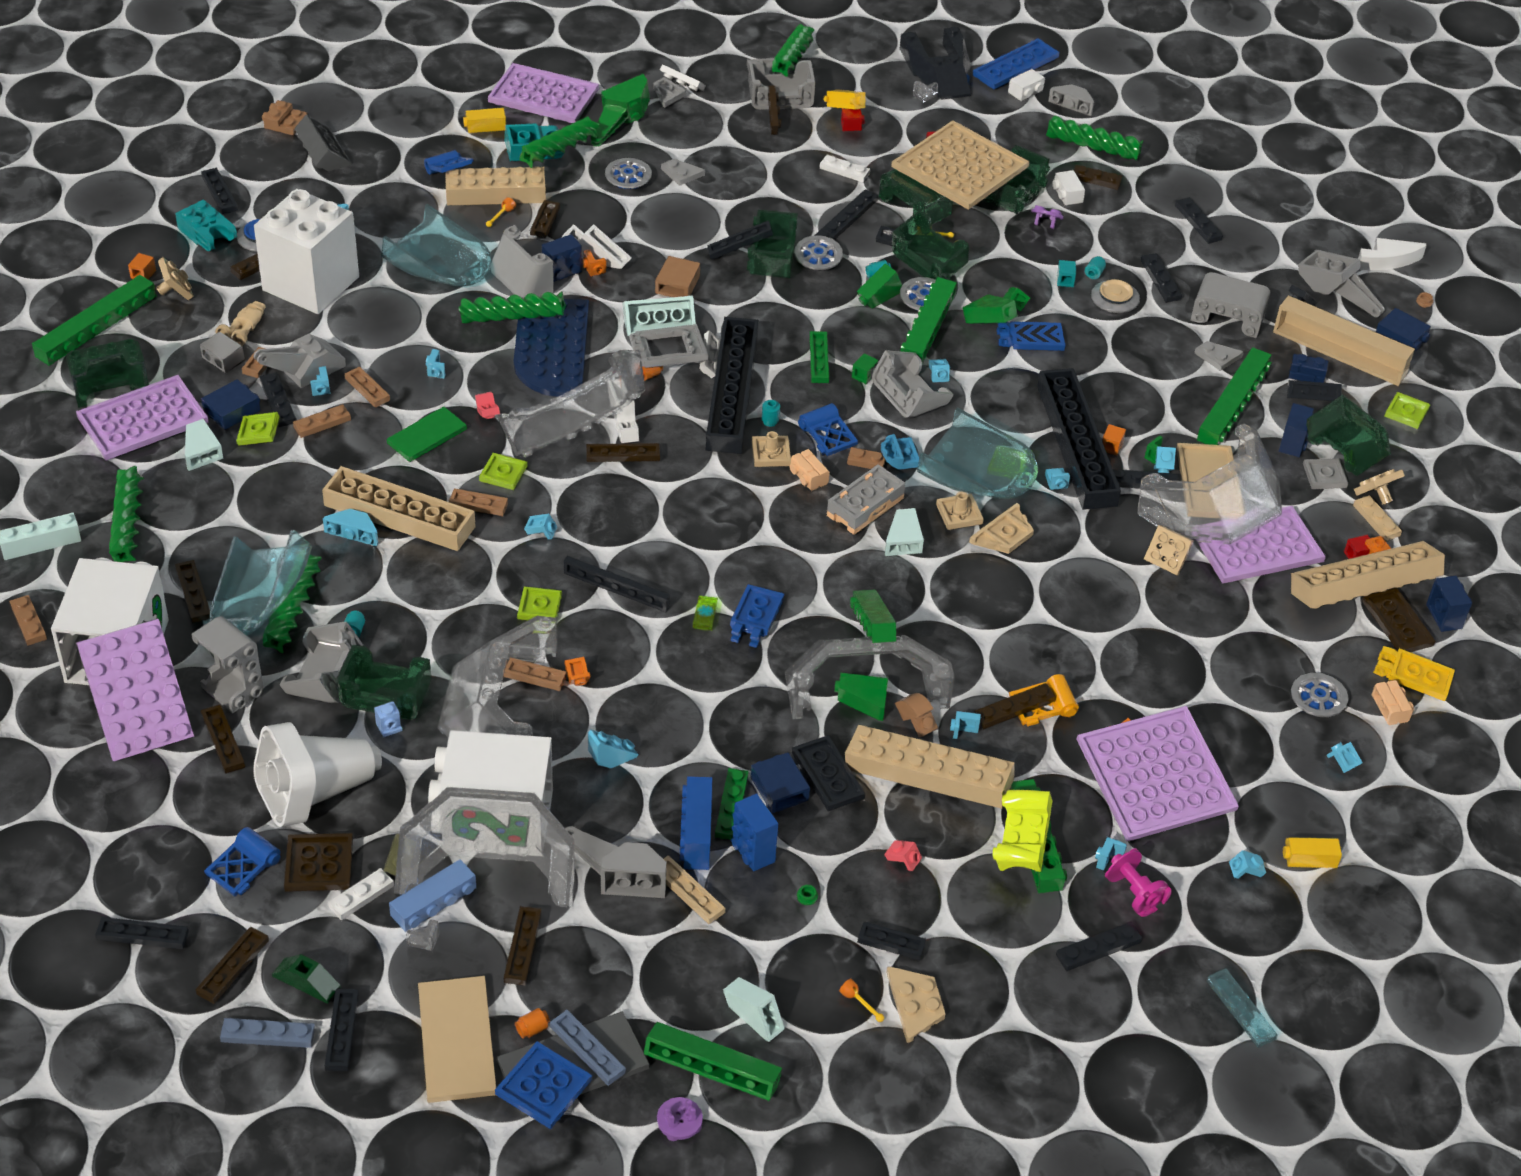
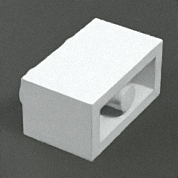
(1026, 84)
(1069, 187)

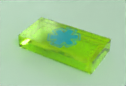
(705, 613)

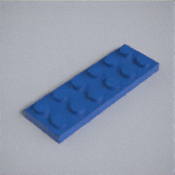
(1015, 63)

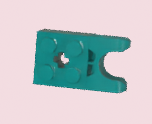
(523, 134)
(204, 224)

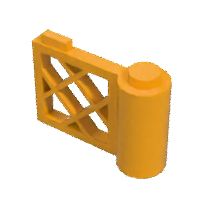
(1064, 701)

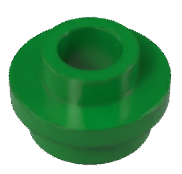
(807, 890)

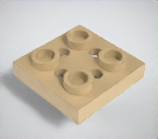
(174, 279)
(771, 447)
(1380, 484)
(957, 508)
(1170, 549)

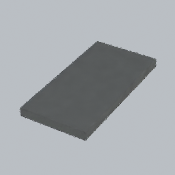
(610, 1031)

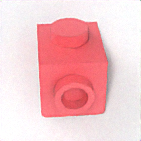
(486, 406)
(904, 852)

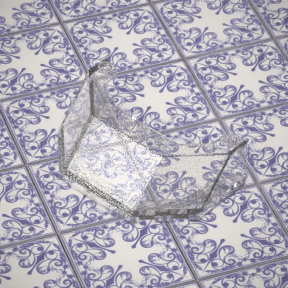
(578, 409)
(1222, 503)
(936, 670)
(478, 678)
(490, 827)

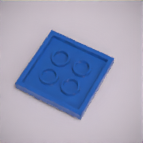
(543, 1085)

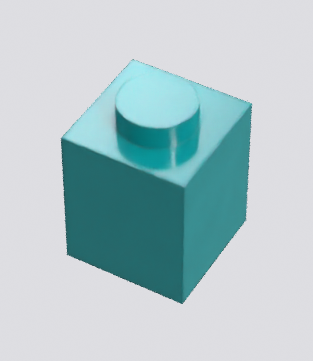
(1066, 273)

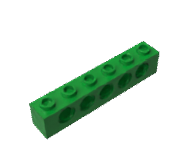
(1052, 874)

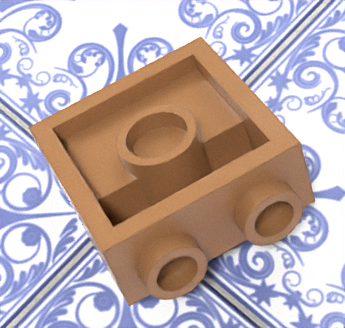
(282, 117)

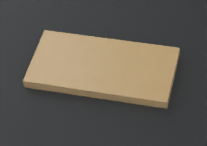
(1201, 459)
(456, 1039)

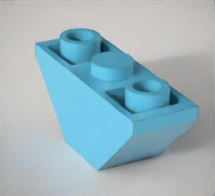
(351, 525)
(610, 750)

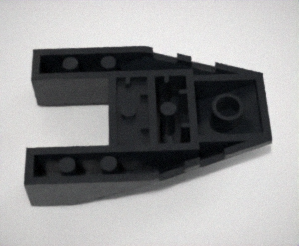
(949, 71)

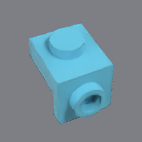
(434, 366)
(1165, 459)
(965, 722)
(1110, 848)
(1247, 863)

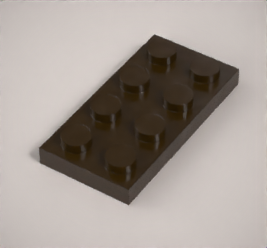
(1398, 620)

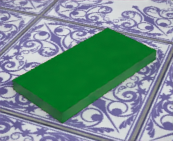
(426, 434)

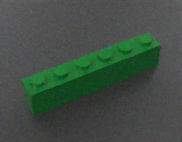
(930, 318)
(873, 616)
(713, 1061)

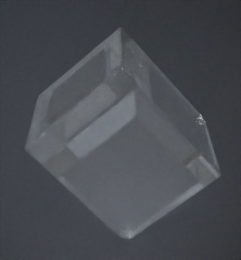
(924, 92)
(424, 937)

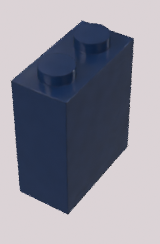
(1404, 329)
(230, 404)
(780, 782)

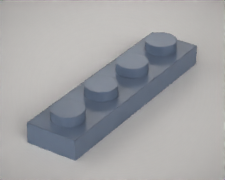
(267, 1032)
(587, 1047)

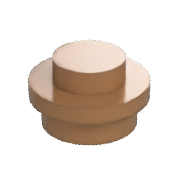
(1425, 299)

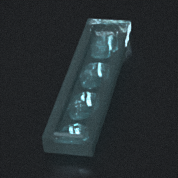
(1242, 1008)

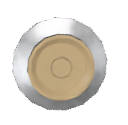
(1115, 296)

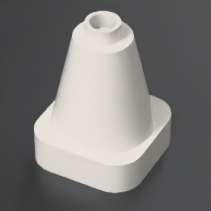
(306, 770)

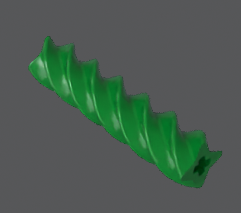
(793, 50)
(1097, 138)
(558, 141)
(512, 308)
(124, 515)
(283, 619)

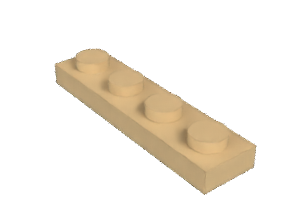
(692, 892)

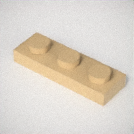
(1377, 518)

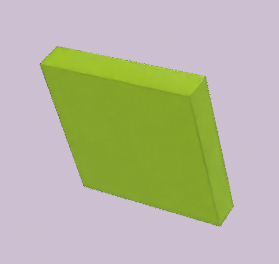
(1407, 410)
(258, 428)
(503, 471)
(539, 603)

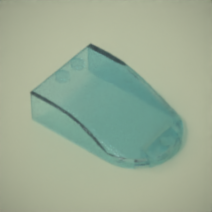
(439, 252)
(980, 460)
(258, 581)

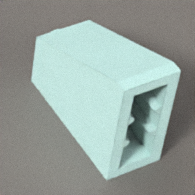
(201, 445)
(904, 534)
(755, 1007)

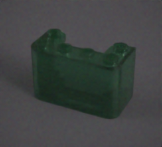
(1023, 187)
(914, 194)
(927, 250)
(774, 254)
(106, 368)
(1350, 432)
(372, 684)

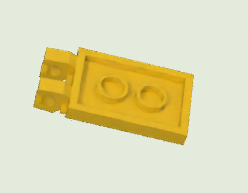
(1415, 672)

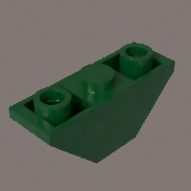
(307, 976)

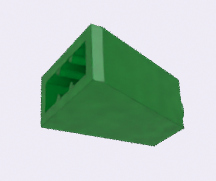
(880, 287)
(990, 310)
(863, 693)

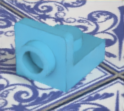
(940, 370)
(321, 385)
(1057, 478)
(540, 524)
(1345, 756)

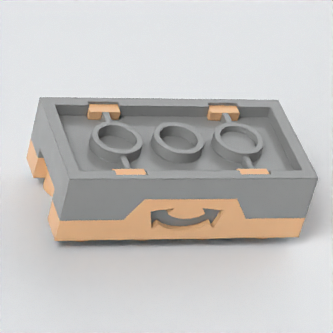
(866, 499)

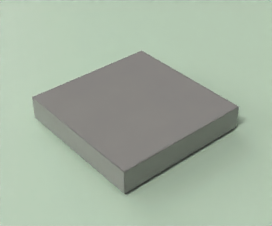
(1325, 473)

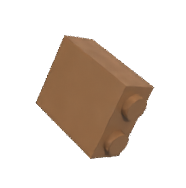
(677, 277)

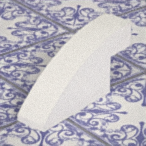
(600, 246)
(1390, 254)
(626, 424)

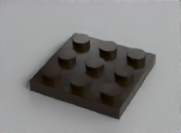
(318, 862)

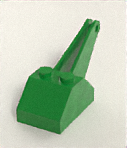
(622, 105)

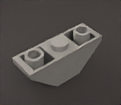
(1072, 98)

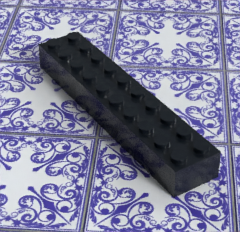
(732, 385)
(1078, 439)

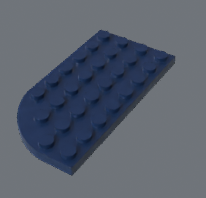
(552, 349)

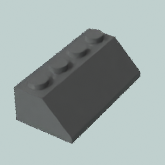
(321, 144)

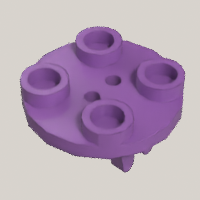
(1053, 215)
(670, 1123)

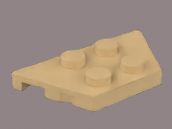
(1004, 532)
(916, 1001)

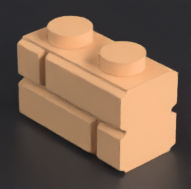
(809, 470)
(1392, 702)

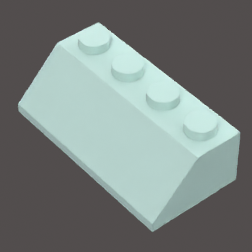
(658, 313)
(39, 536)

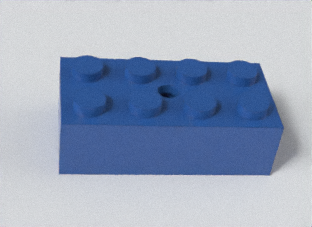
(696, 823)

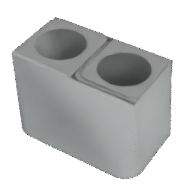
(219, 352)

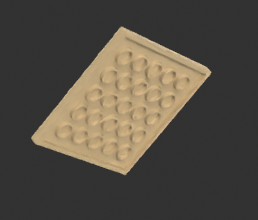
(960, 164)

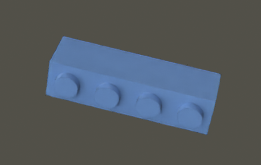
(432, 895)

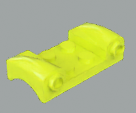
(1024, 829)

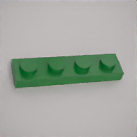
(819, 357)
(733, 792)

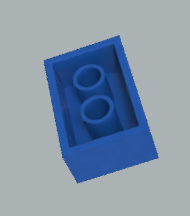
(754, 832)

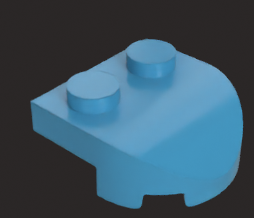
(900, 452)

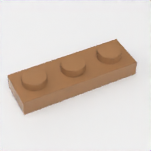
(367, 387)
(321, 421)
(479, 502)
(28, 620)
(535, 674)

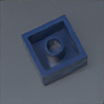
(566, 256)
(1296, 430)
(1449, 603)

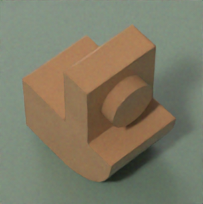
(919, 711)

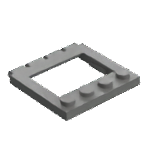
(691, 337)

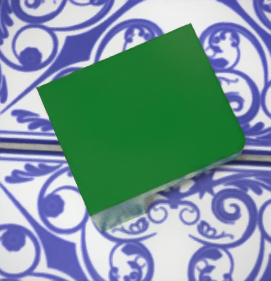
(1019, 296)
(862, 368)
(1151, 448)

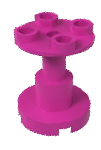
(1147, 893)

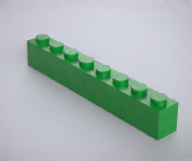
(94, 320)
(1235, 397)

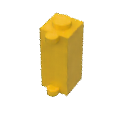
(845, 99)
(485, 120)
(1312, 852)

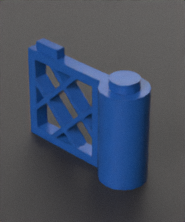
(446, 162)
(822, 420)
(255, 849)

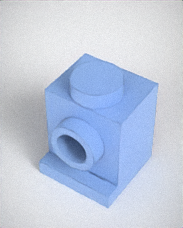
(388, 719)

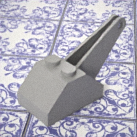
(1337, 273)
(302, 359)
(625, 869)

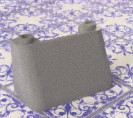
(518, 269)
(900, 383)
(327, 650)

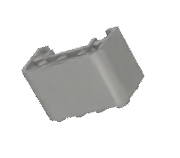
(794, 90)
(1232, 299)
(236, 671)

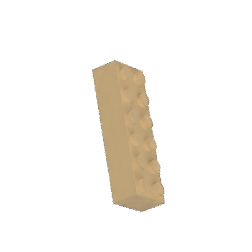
(494, 185)

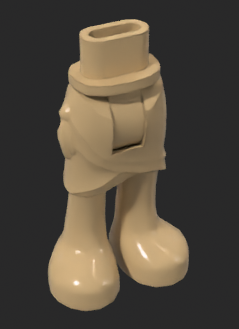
(243, 323)

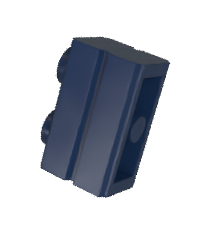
(1308, 368)

